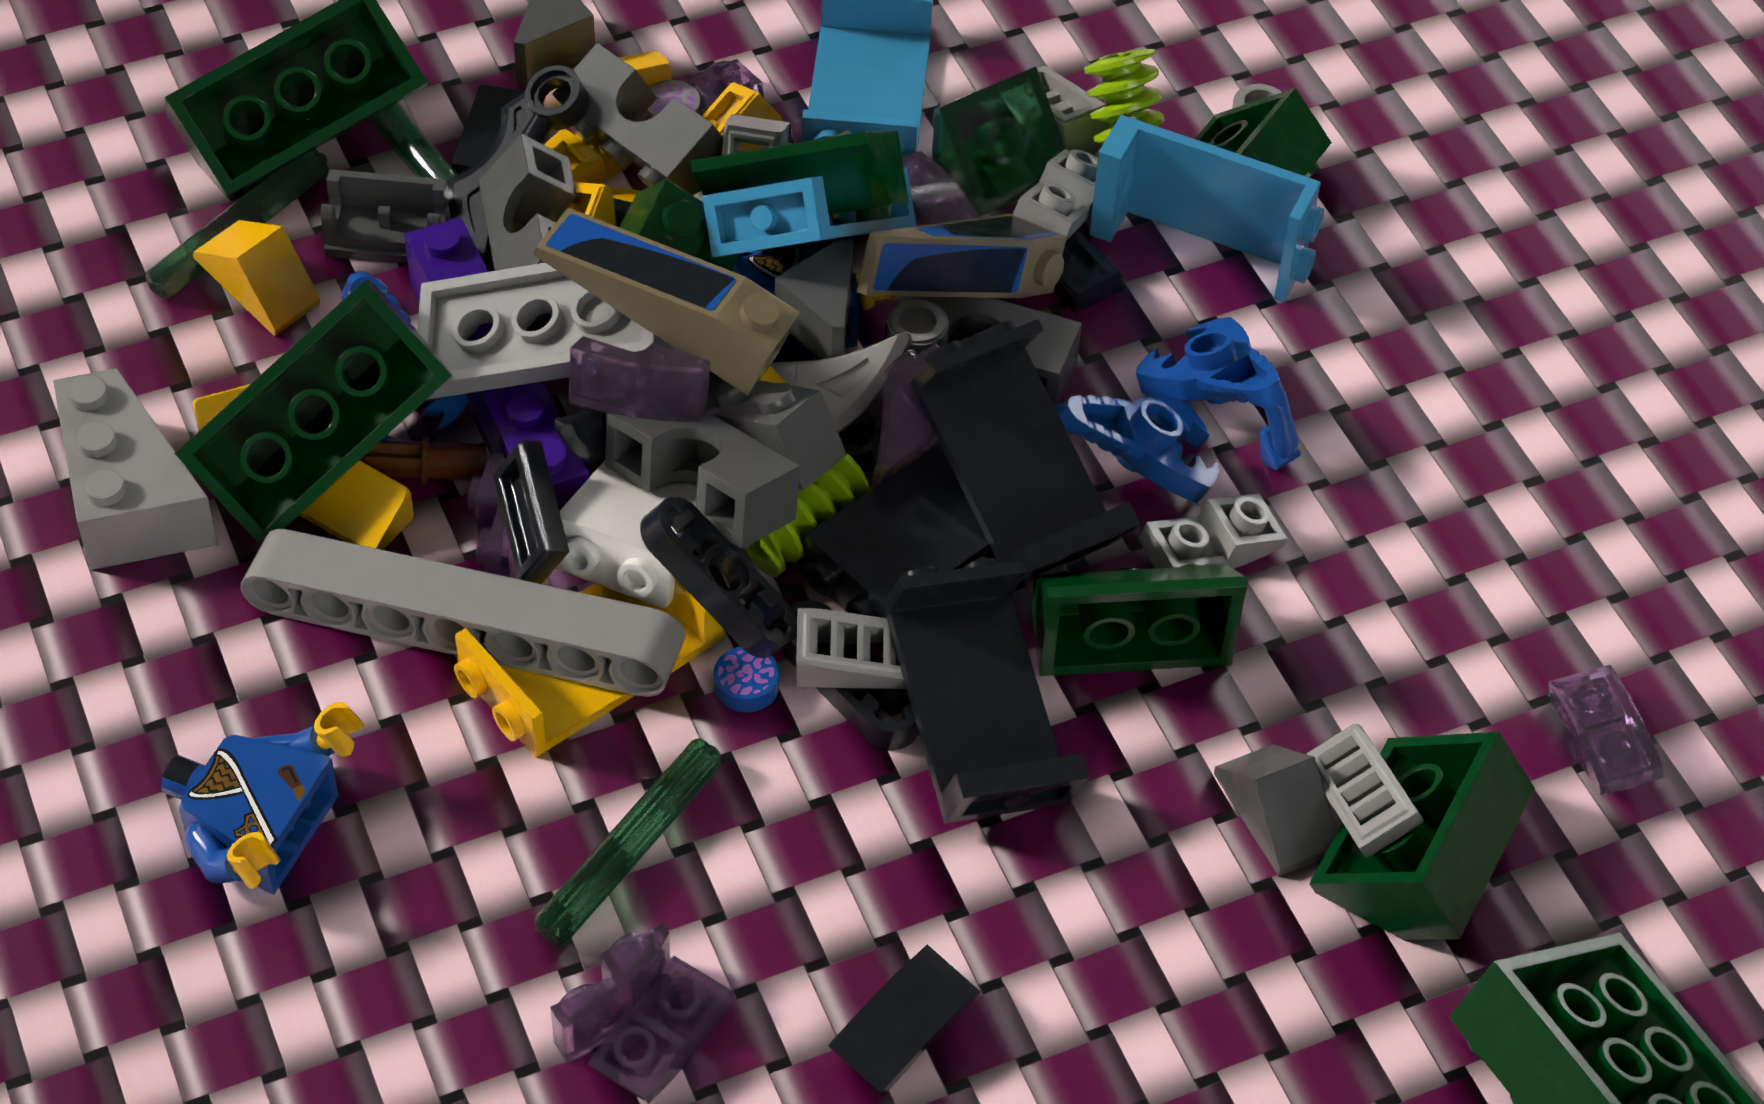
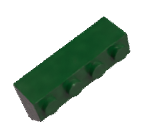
(293, 93)
(314, 412)

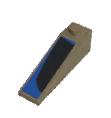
(964, 259)
(674, 295)

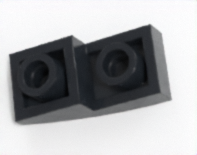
(904, 1019)

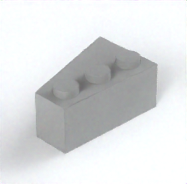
(124, 478)

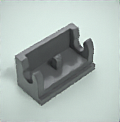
(375, 210)

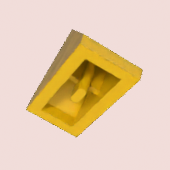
(260, 272)

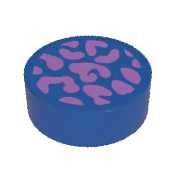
(745, 681)

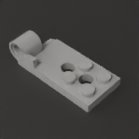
(512, 301)

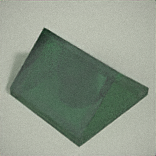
(997, 140)

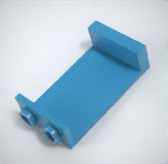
(870, 69)
(1207, 195)
(786, 217)

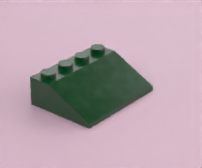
(1592, 1030)

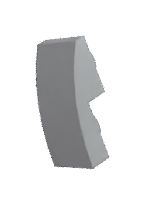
(1063, 194)
(1225, 533)

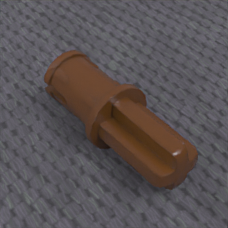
(427, 459)

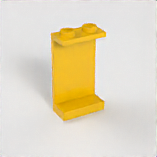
(551, 709)

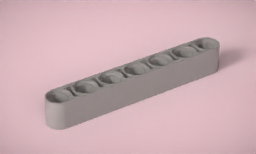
(431, 601)

